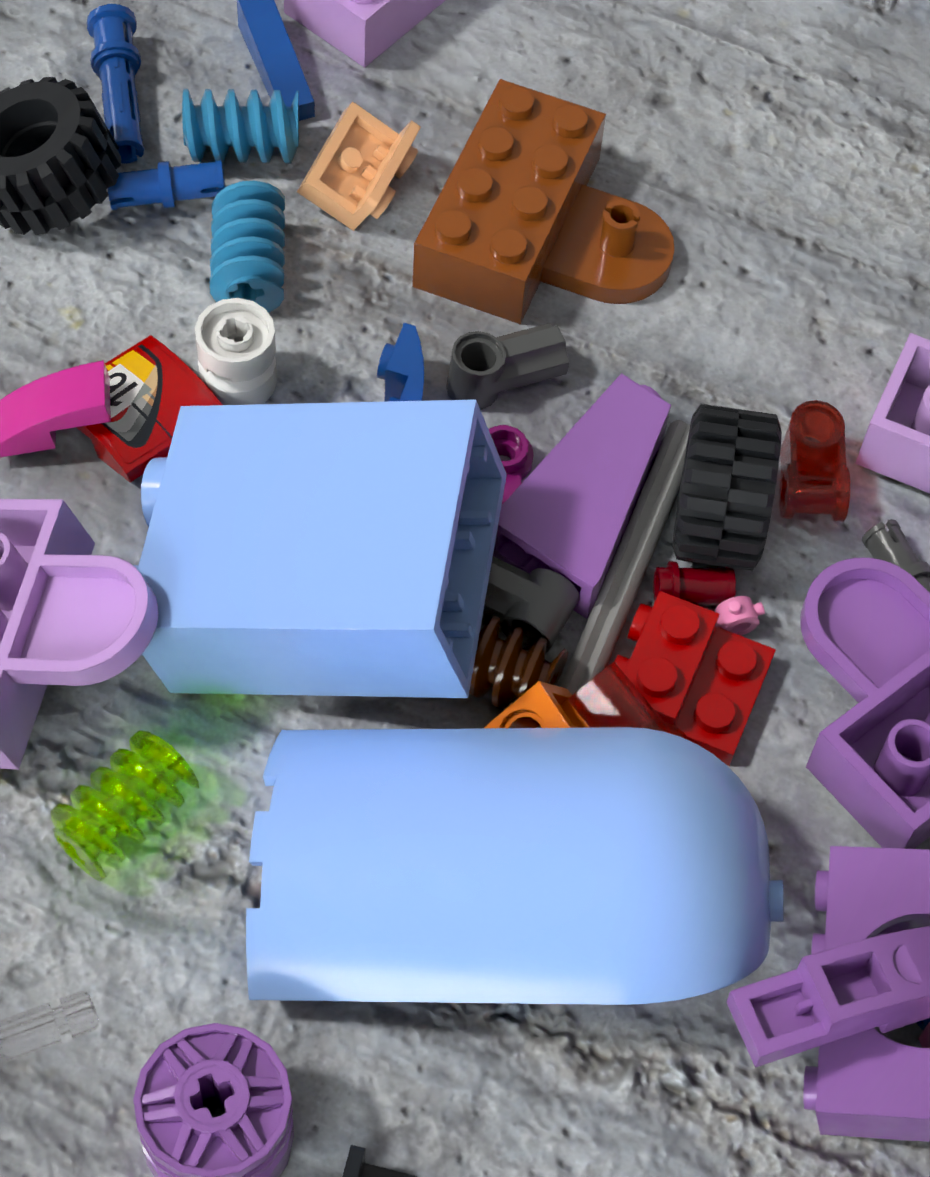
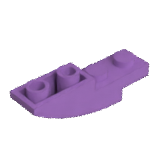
(836, 995)

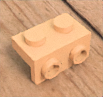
(357, 167)

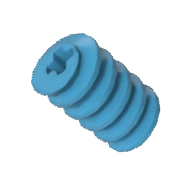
(240, 126)
(248, 244)

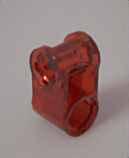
(811, 472)

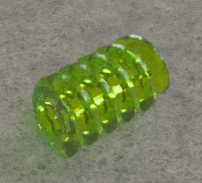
(119, 800)

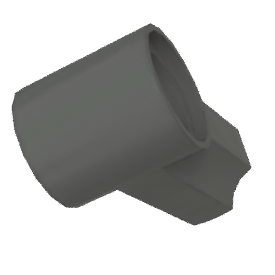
(490, 364)
(531, 601)

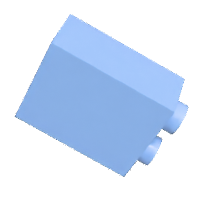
(322, 548)

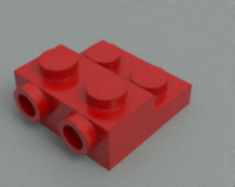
(696, 672)

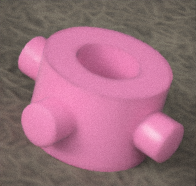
(739, 614)

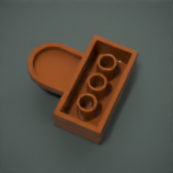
(526, 217)

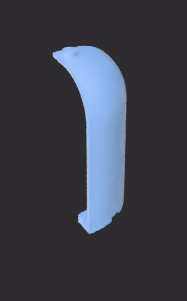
(505, 868)

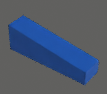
(273, 53)

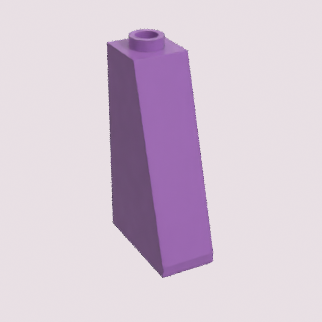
(585, 491)

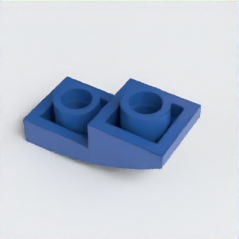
(403, 367)

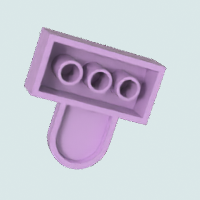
(61, 613)

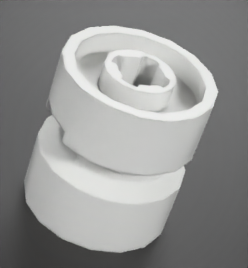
(237, 351)

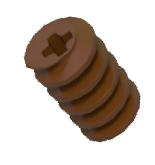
(509, 667)

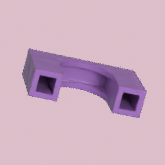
(867, 1080)

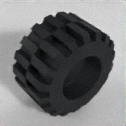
(52, 156)
(727, 487)

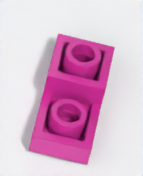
(53, 403)

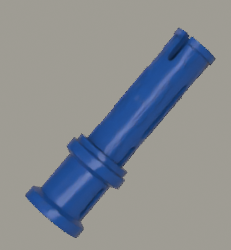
(116, 64)

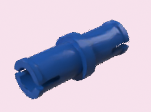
(167, 184)

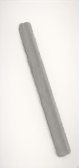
(630, 561)

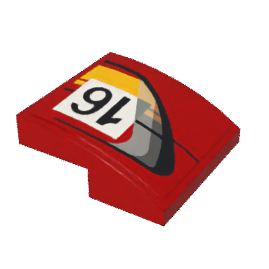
(145, 403)

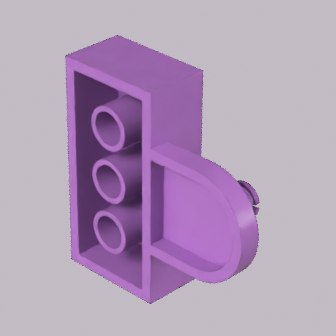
(873, 636)

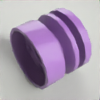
(244, 1077)

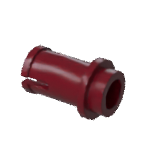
(695, 585)

